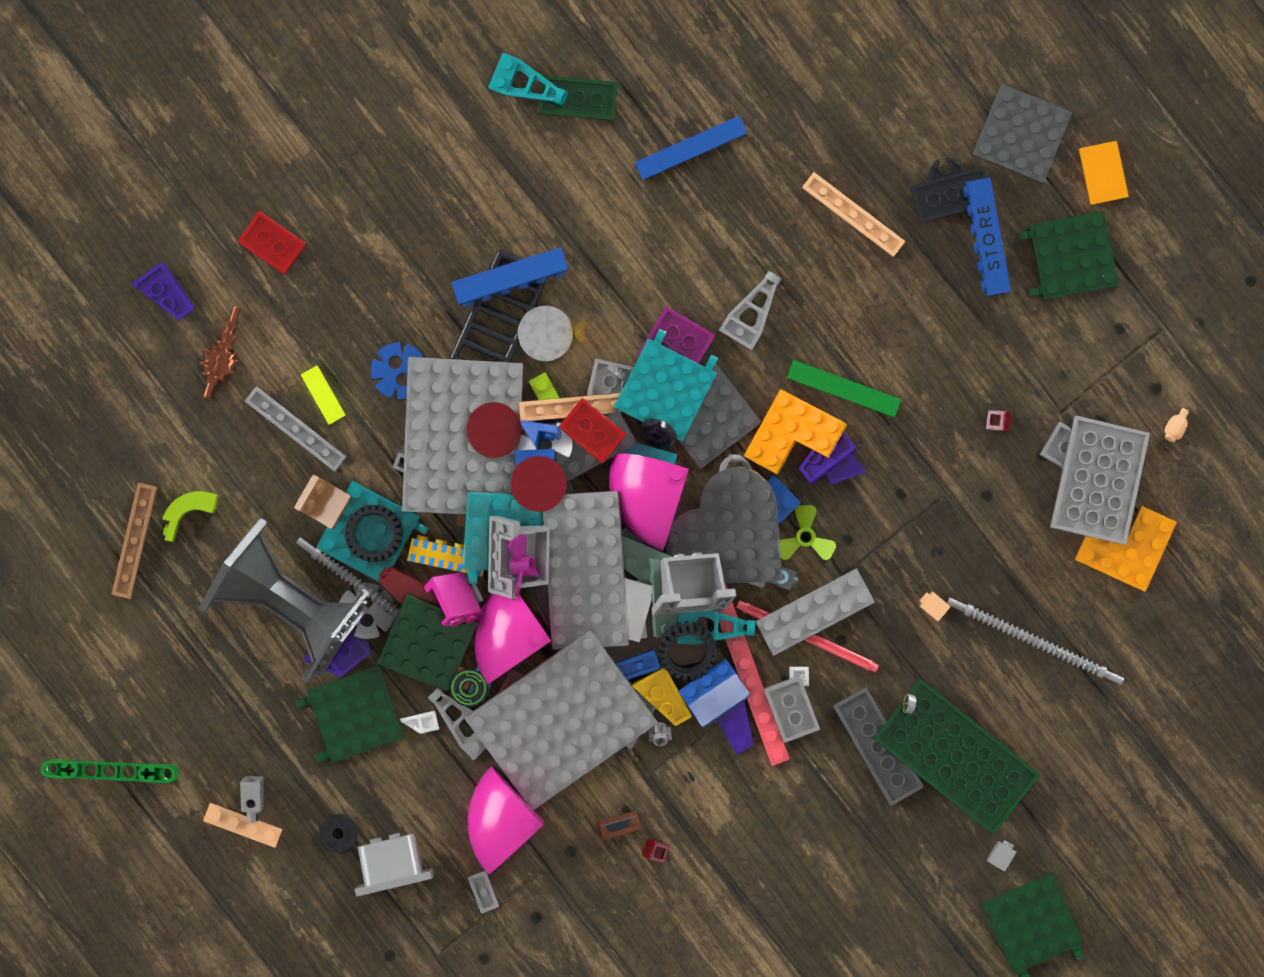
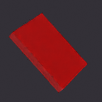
(272, 242)
(592, 430)

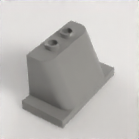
(499, 574)
(692, 585)
(390, 864)

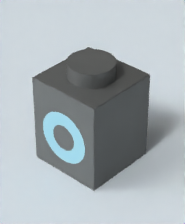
(789, 579)

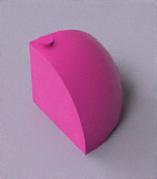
(647, 495)
(505, 635)
(498, 820)

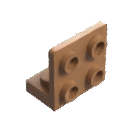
(323, 501)

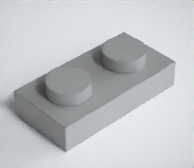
(483, 891)

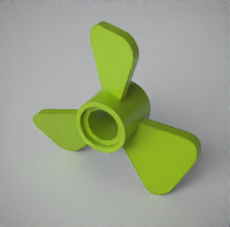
(805, 516)

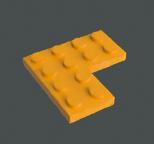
(789, 422)
(1138, 558)

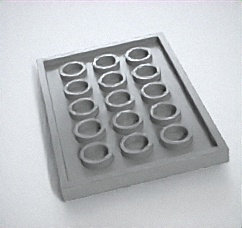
(1100, 480)

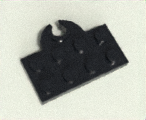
(944, 192)

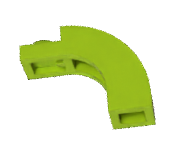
(181, 506)

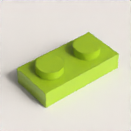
(543, 387)

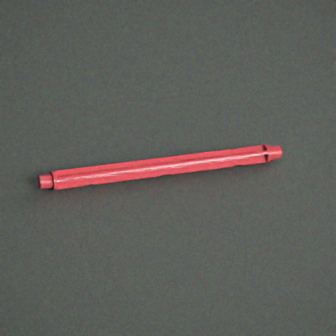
(817, 641)

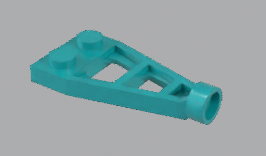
(506, 72)
(716, 617)

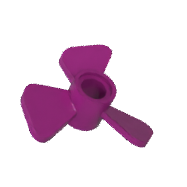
(520, 563)

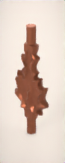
(219, 360)

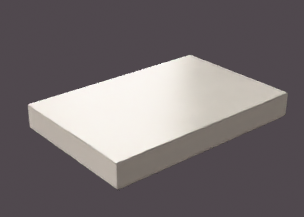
(638, 603)

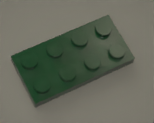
(584, 98)

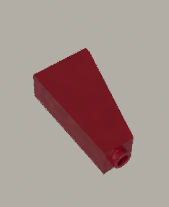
(401, 583)

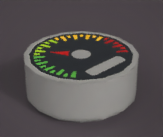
(909, 704)

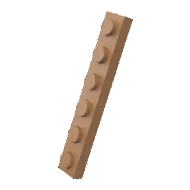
(134, 540)

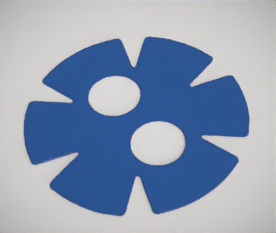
(382, 369)

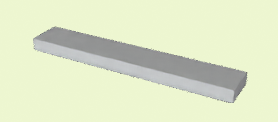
(295, 429)

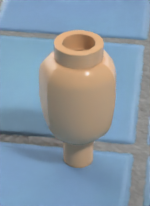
(1176, 426)

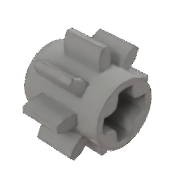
(660, 734)

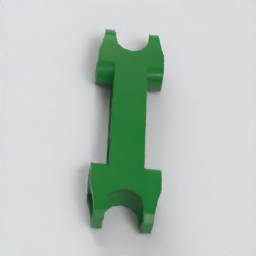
(81, 770)

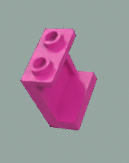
(454, 598)

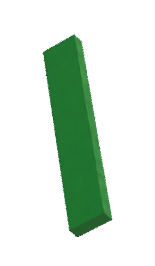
(843, 388)

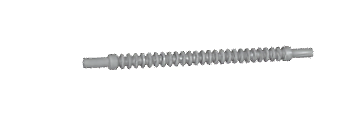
(316, 553)
(1100, 671)

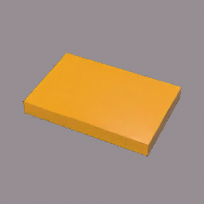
(1103, 172)

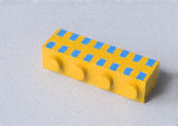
(438, 554)

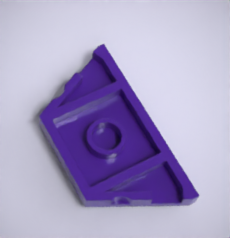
(349, 653)

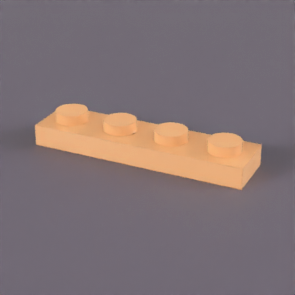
(238, 824)

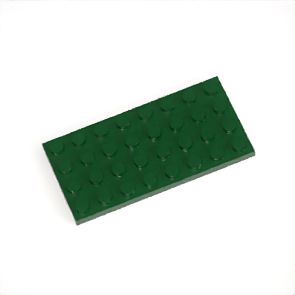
(957, 757)

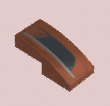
(619, 825)

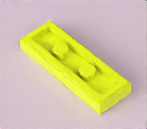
(323, 395)

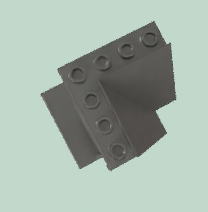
(255, 578)

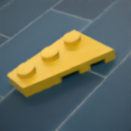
(663, 695)

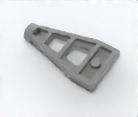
(742, 332)
(471, 745)

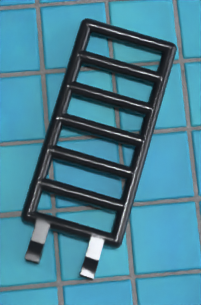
(478, 306)

